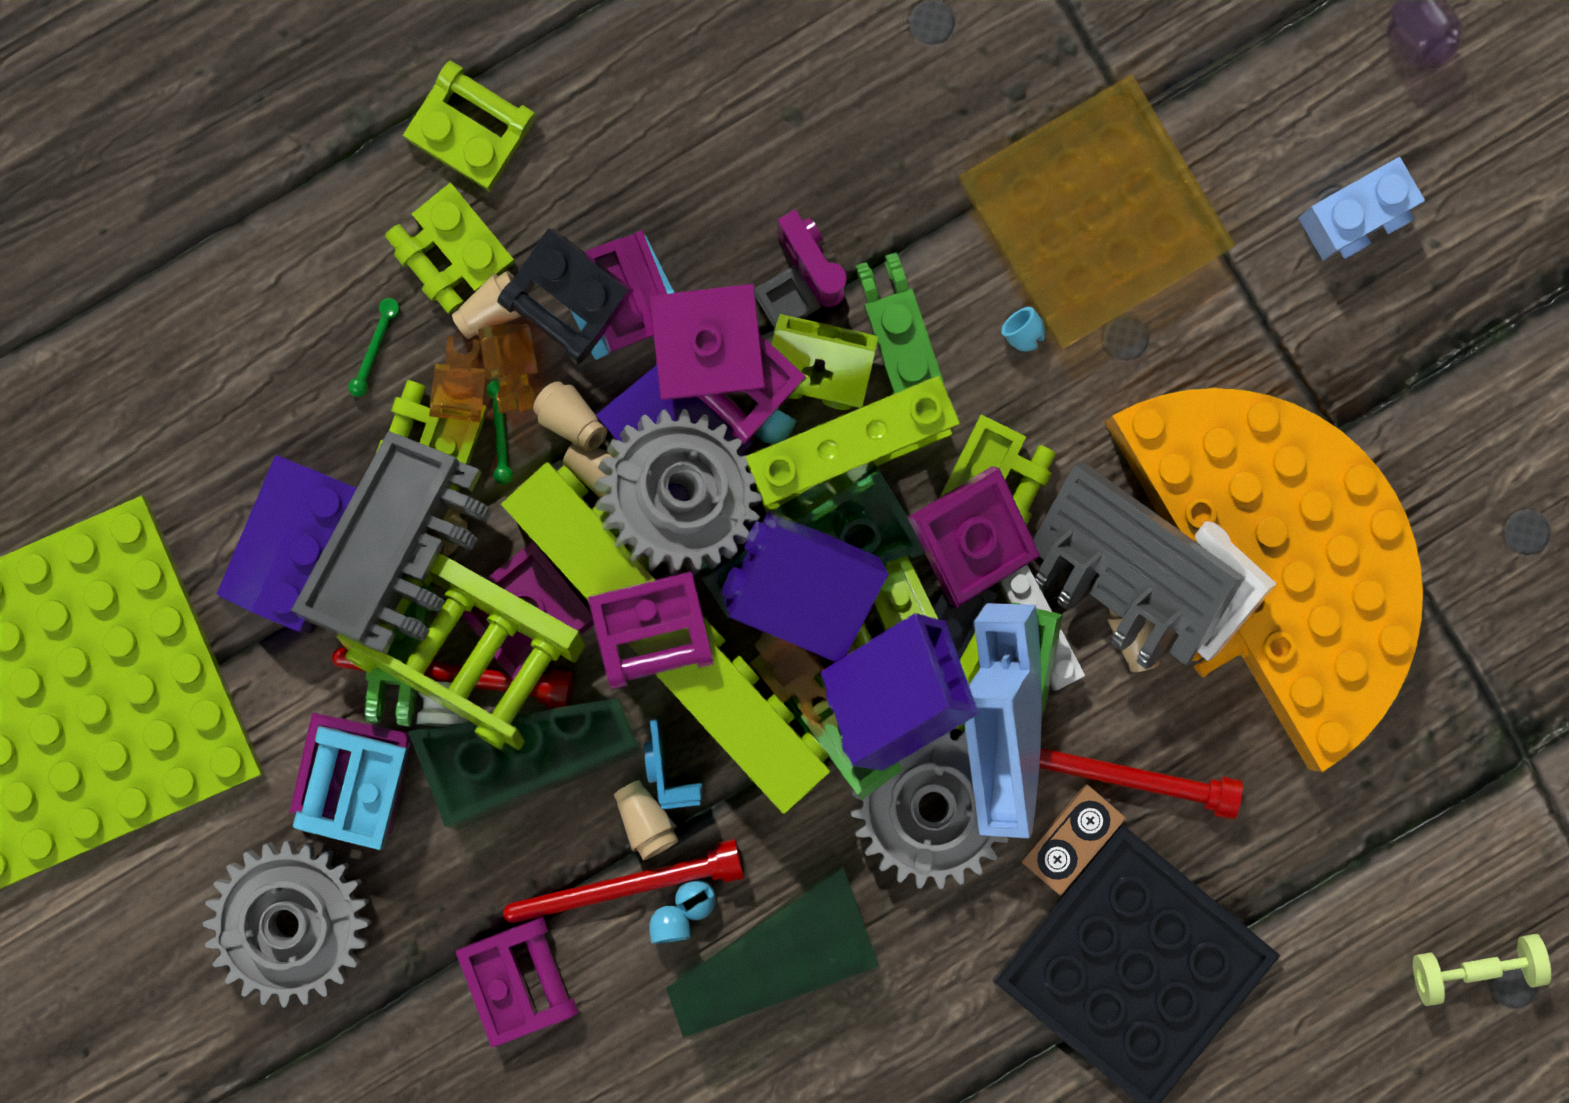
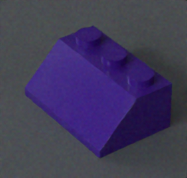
(284, 541)

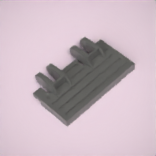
(385, 538)
(1142, 565)

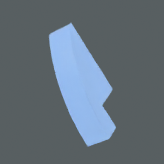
(1007, 731)

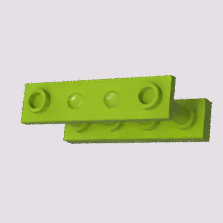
(865, 435)
(506, 617)

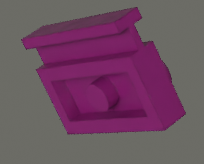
(634, 265)

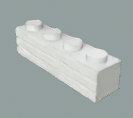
(1023, 589)

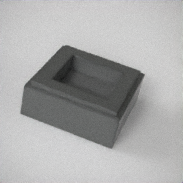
(786, 295)

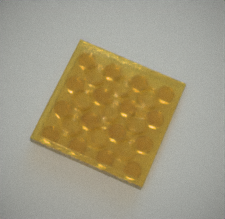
(1096, 212)

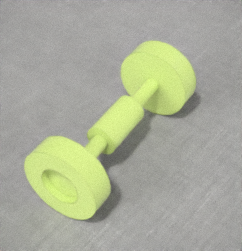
(1532, 960)

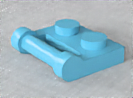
(366, 793)

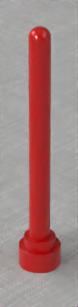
(551, 689)
(1219, 795)
(720, 863)

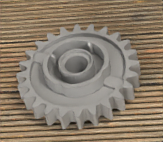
(652, 517)
(921, 844)
(249, 928)

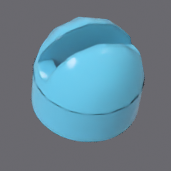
(1024, 329)
(776, 428)
(690, 889)
(669, 925)

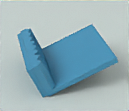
(656, 772)

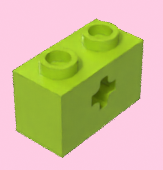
(846, 354)

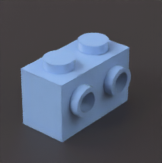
(1353, 213)

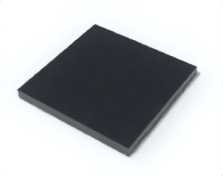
(1136, 967)

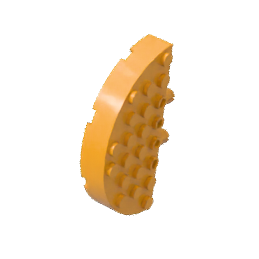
(1319, 524)

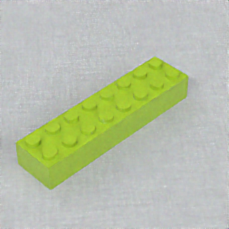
(718, 695)

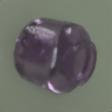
(1424, 31)

